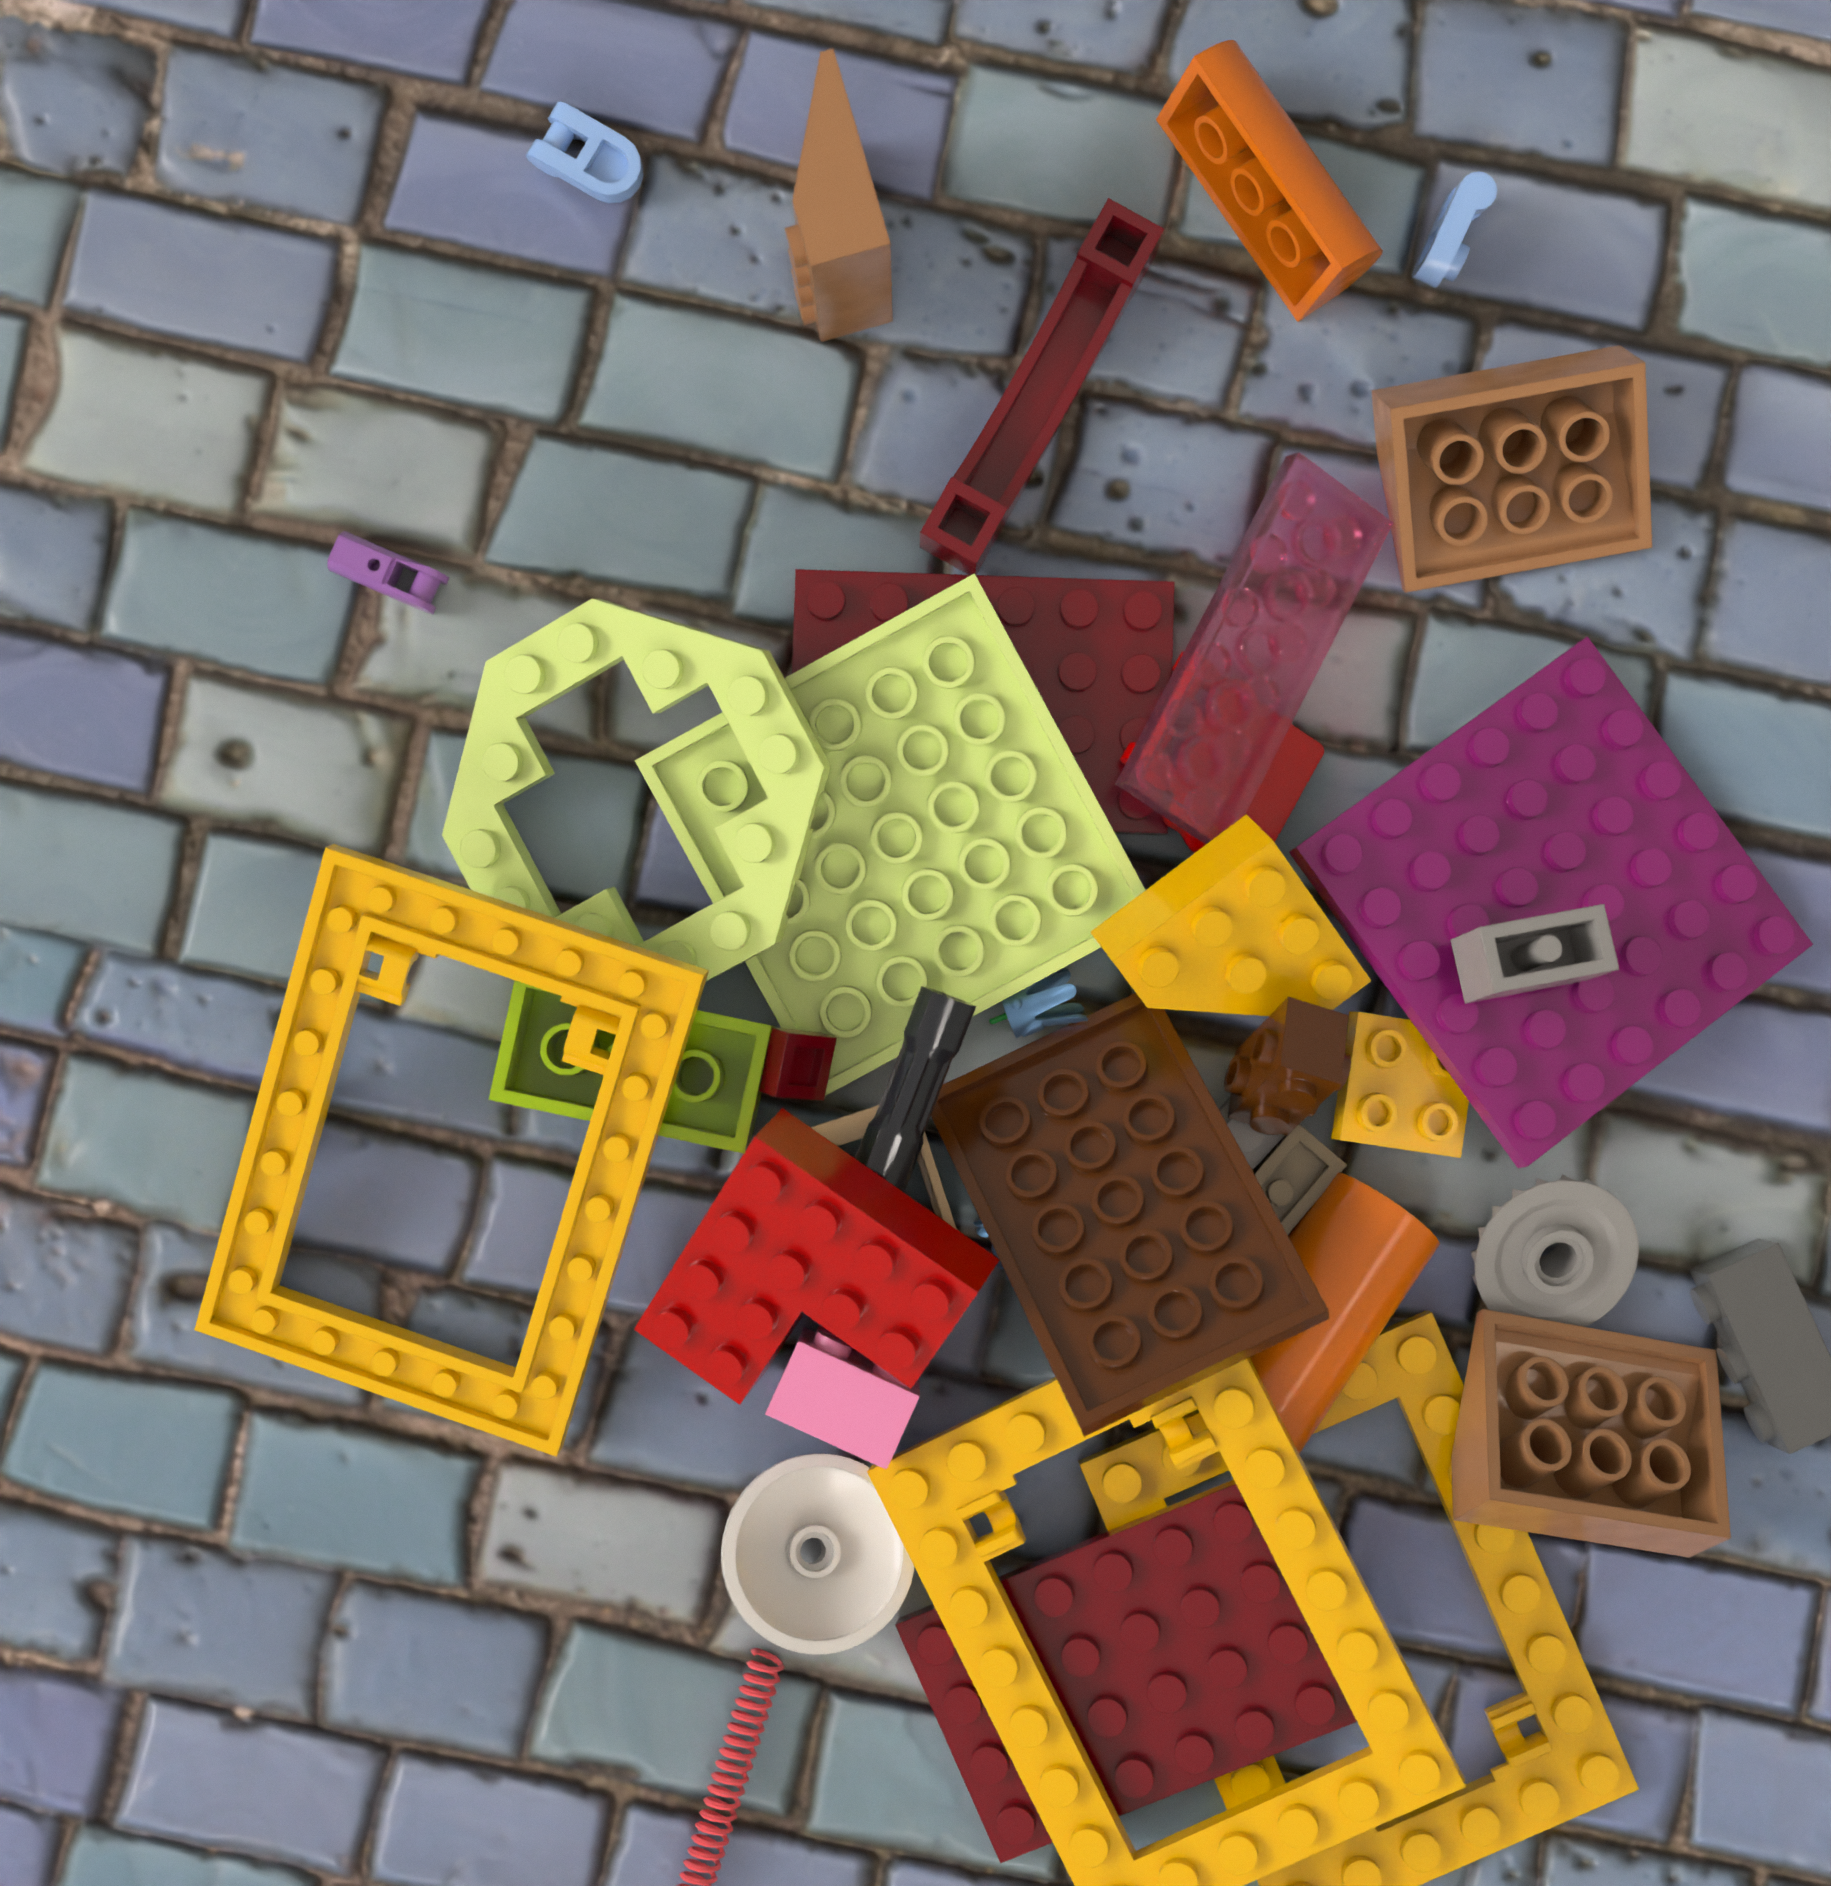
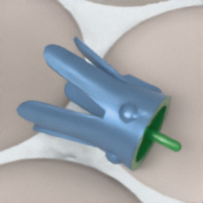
(1039, 1005)

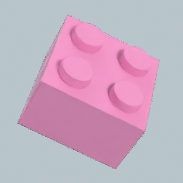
(843, 1398)

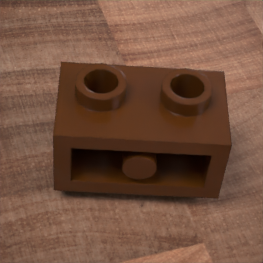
(1288, 1067)

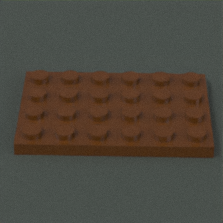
(1123, 1211)

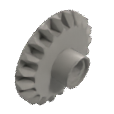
(1583, 1272)

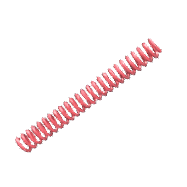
(710, 1815)

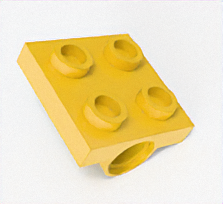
(1397, 1090)

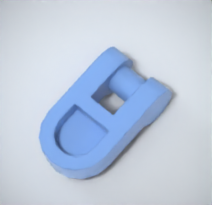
(605, 167)
(1443, 250)

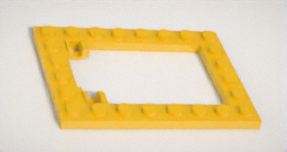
(618, 988)
(964, 1472)
(1547, 1775)

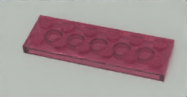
(1255, 651)

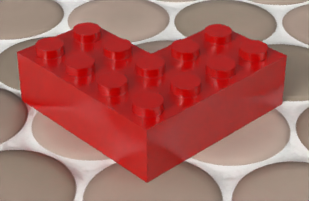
(817, 1238)

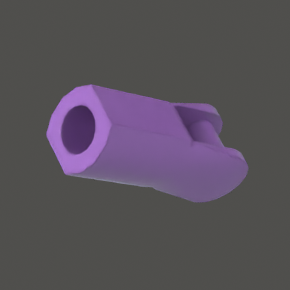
(381, 569)

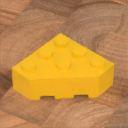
(1231, 934)

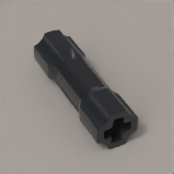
(929, 1045)

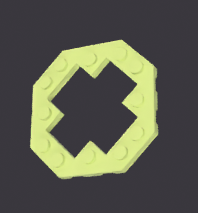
(668, 666)

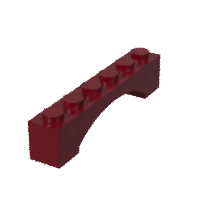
(1042, 389)

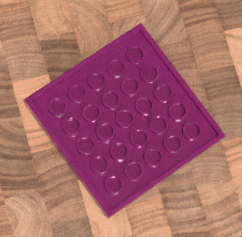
(1540, 812)

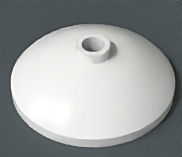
(842, 1593)

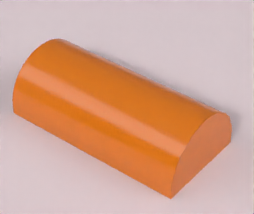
(1266, 180)
(1363, 1263)

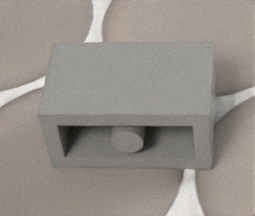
(1534, 953)

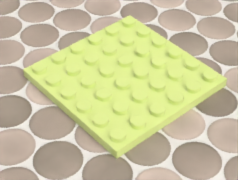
(944, 838)

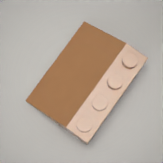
(839, 232)
(1516, 467)
(1590, 1437)

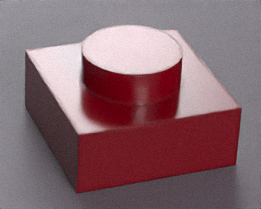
(797, 1064)

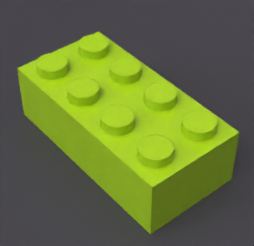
(712, 1095)

